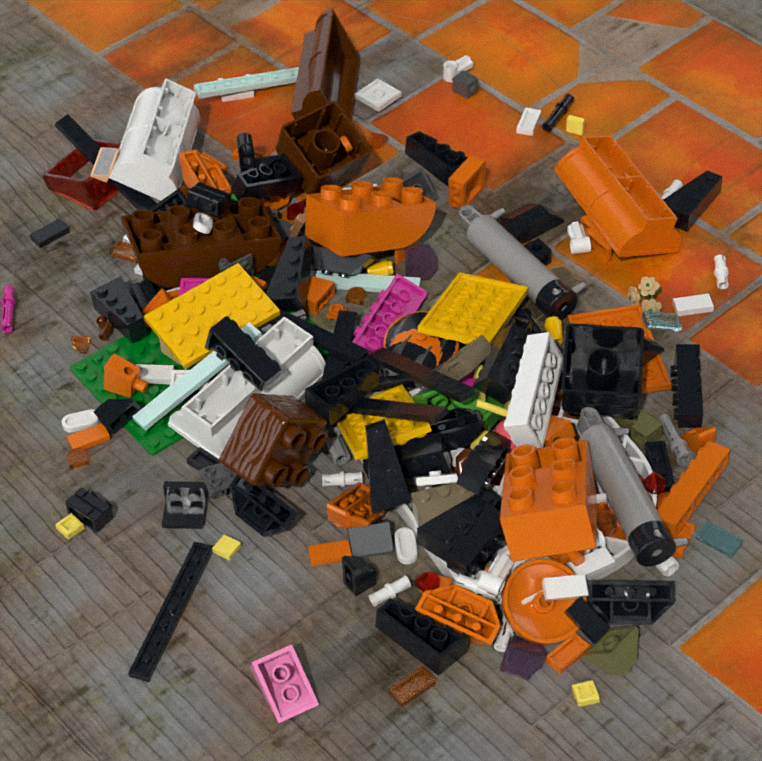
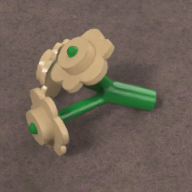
(648, 287)

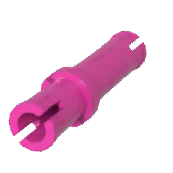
(7, 303)

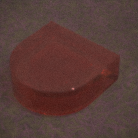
(654, 483)
(427, 581)

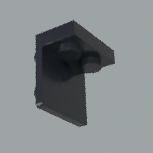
(184, 505)

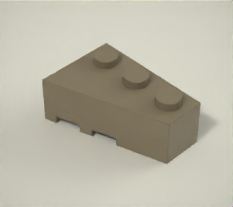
(437, 500)

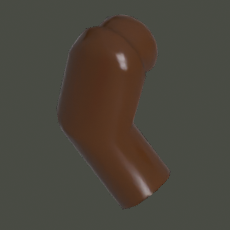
(105, 326)
(461, 460)

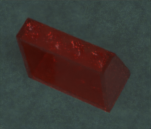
(84, 191)

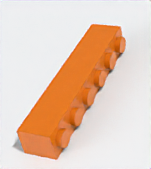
(693, 486)

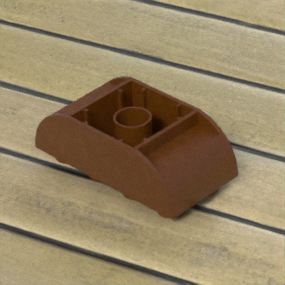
(173, 249)

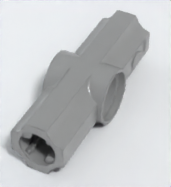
(336, 445)

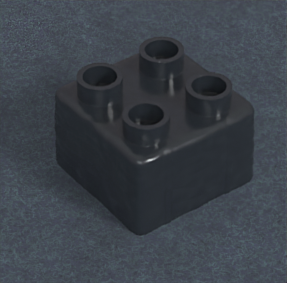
(602, 369)

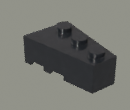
(478, 545)

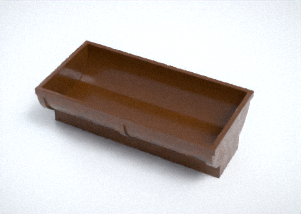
(326, 68)

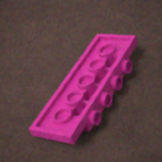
(397, 300)

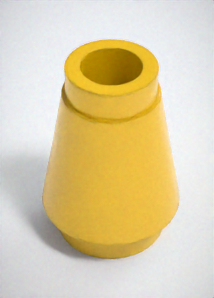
(382, 268)
(554, 326)

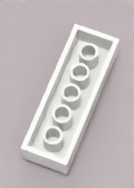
(534, 391)

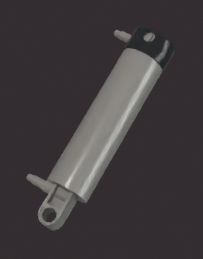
(518, 264)
(625, 491)

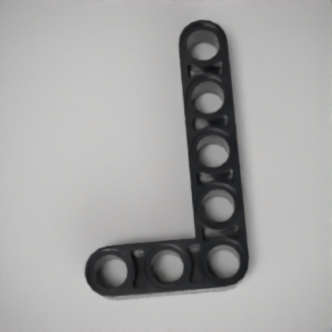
(246, 153)

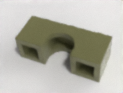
(643, 427)

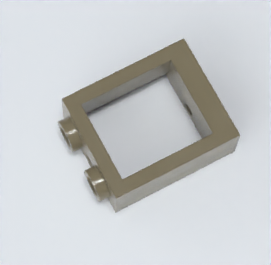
(466, 358)

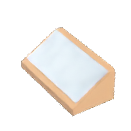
(104, 163)

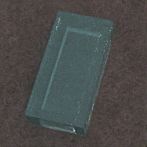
(661, 321)
(719, 539)

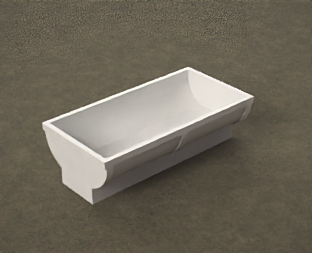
(157, 131)
(215, 410)

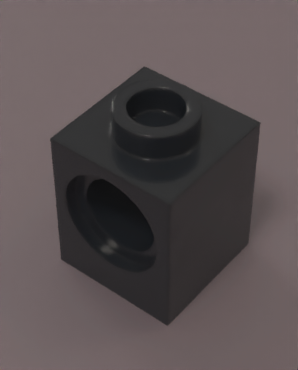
(540, 250)

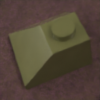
(615, 650)

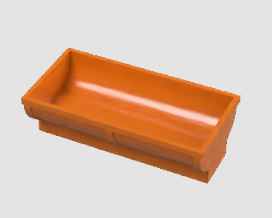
(618, 198)

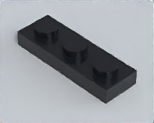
(659, 461)

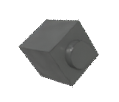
(465, 84)

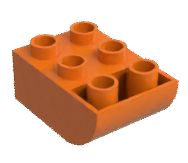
(368, 216)
(549, 500)

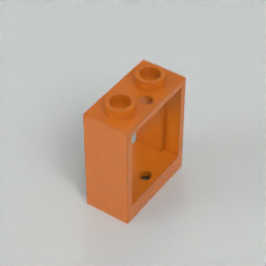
(466, 182)

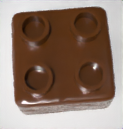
(316, 150)
(274, 441)

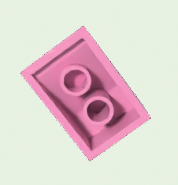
(284, 684)

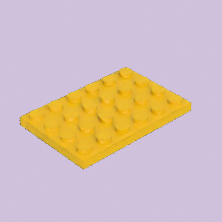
(473, 308)
(187, 319)
(400, 430)

